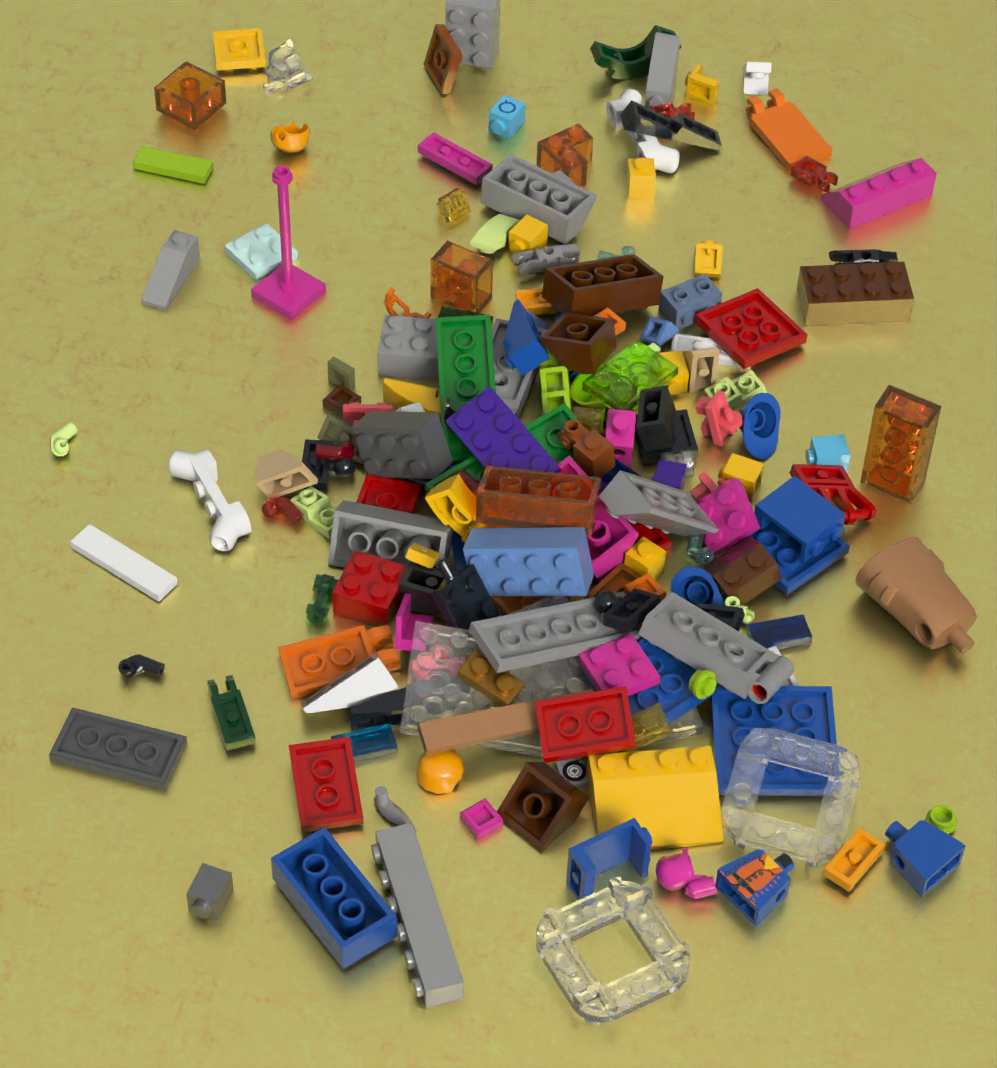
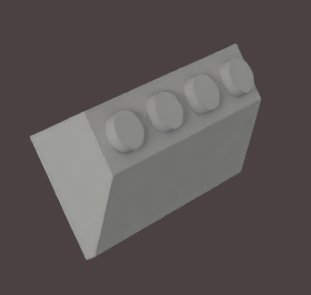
(523, 189)
(655, 506)
(384, 533)

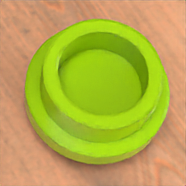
(702, 683)
(943, 818)

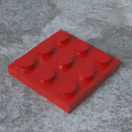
(750, 328)

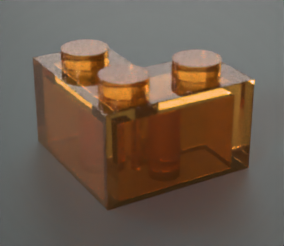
(567, 152)

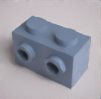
(686, 299)

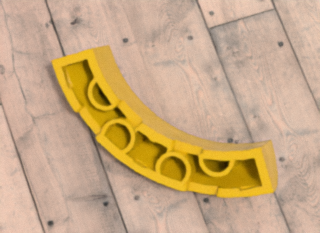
(455, 506)

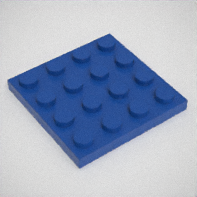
(792, 709)

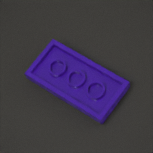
(498, 436)

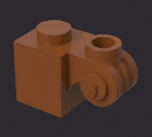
(591, 449)

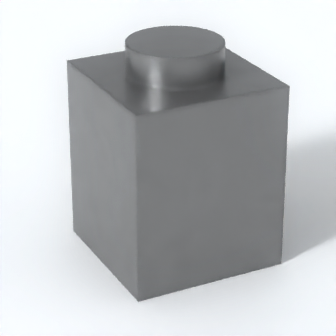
(209, 892)

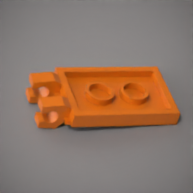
(786, 130)
(322, 659)

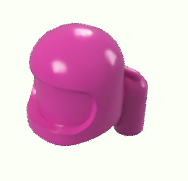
(677, 873)

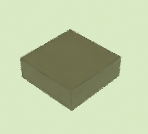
(341, 373)

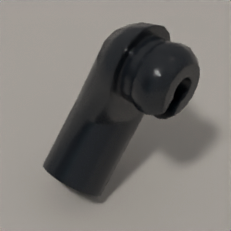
(140, 664)

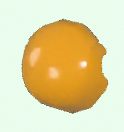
(290, 138)
(440, 771)

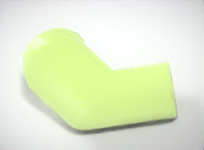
(59, 440)
(749, 614)

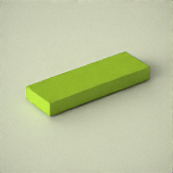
(172, 164)

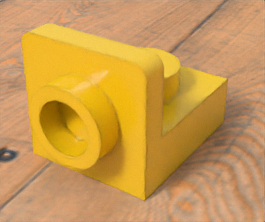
(701, 87)
(708, 259)

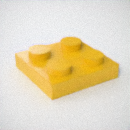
(239, 49)

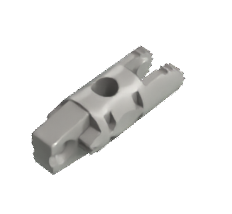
(538, 259)

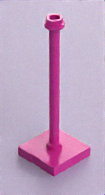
(287, 287)

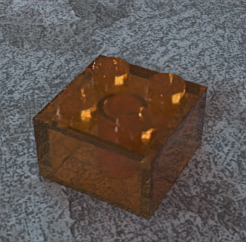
(190, 95)
(461, 278)

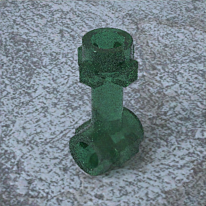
(324, 587)

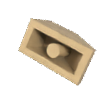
(702, 368)
(282, 474)

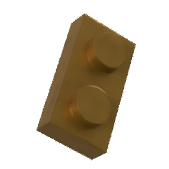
(481, 676)

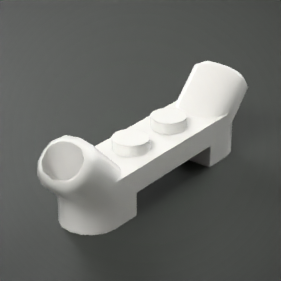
(665, 158)
(202, 470)

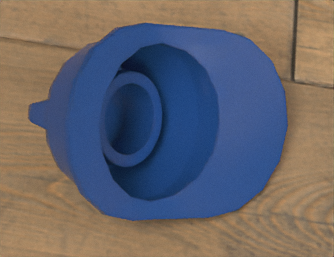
(760, 425)
(696, 586)

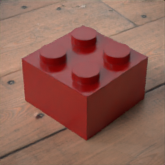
(368, 590)

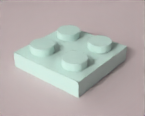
(258, 251)

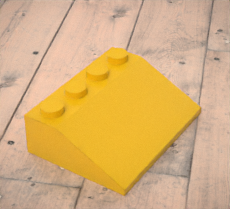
(663, 789)

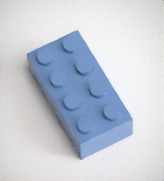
(531, 560)

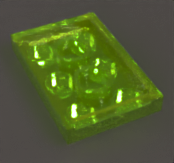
(622, 378)

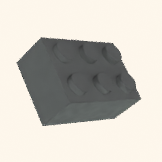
(402, 444)

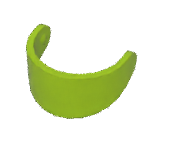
(581, 396)

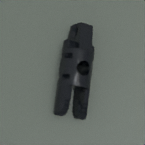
(862, 256)

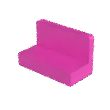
(405, 624)

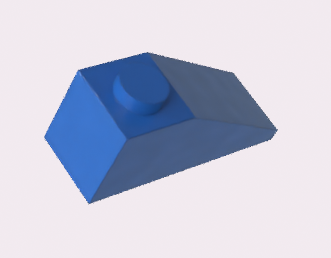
(523, 341)

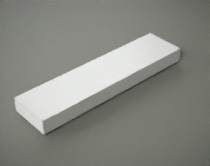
(124, 562)

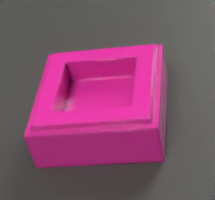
(481, 819)

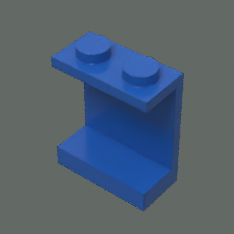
(802, 515)
(606, 851)

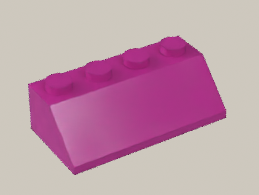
(881, 192)
(610, 535)

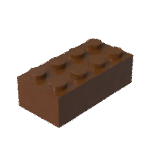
(594, 285)
(855, 293)

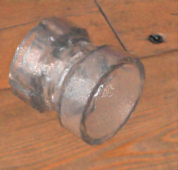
(684, 457)

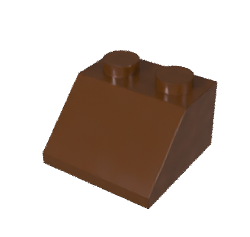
(581, 341)
(744, 570)
(541, 804)

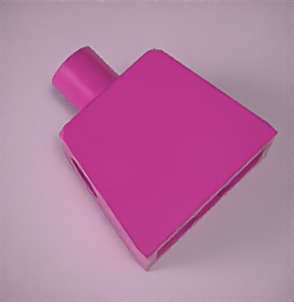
(621, 432)

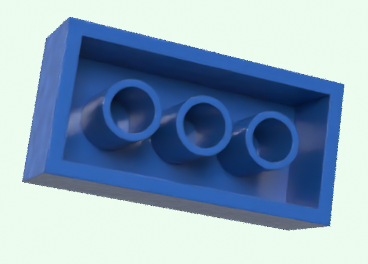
(334, 897)

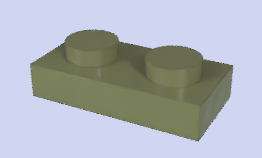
(338, 431)

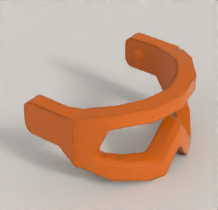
(389, 301)

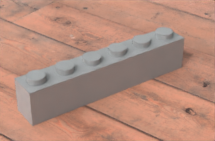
(419, 916)

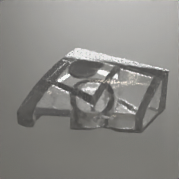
(285, 69)

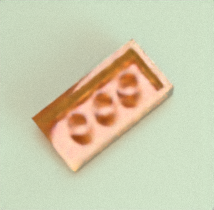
(900, 443)
(537, 499)

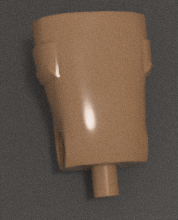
(919, 594)

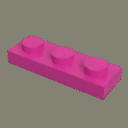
(454, 158)

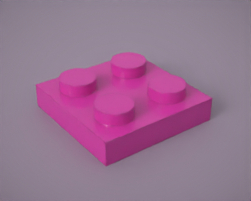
(731, 513)
(619, 665)

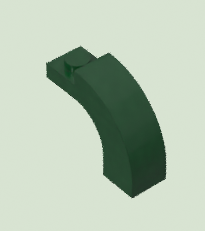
(627, 62)

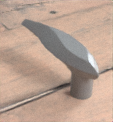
(390, 809)

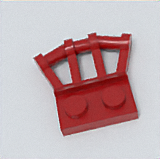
(834, 482)

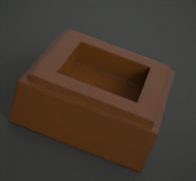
(338, 397)

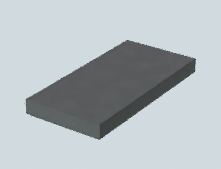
(118, 748)

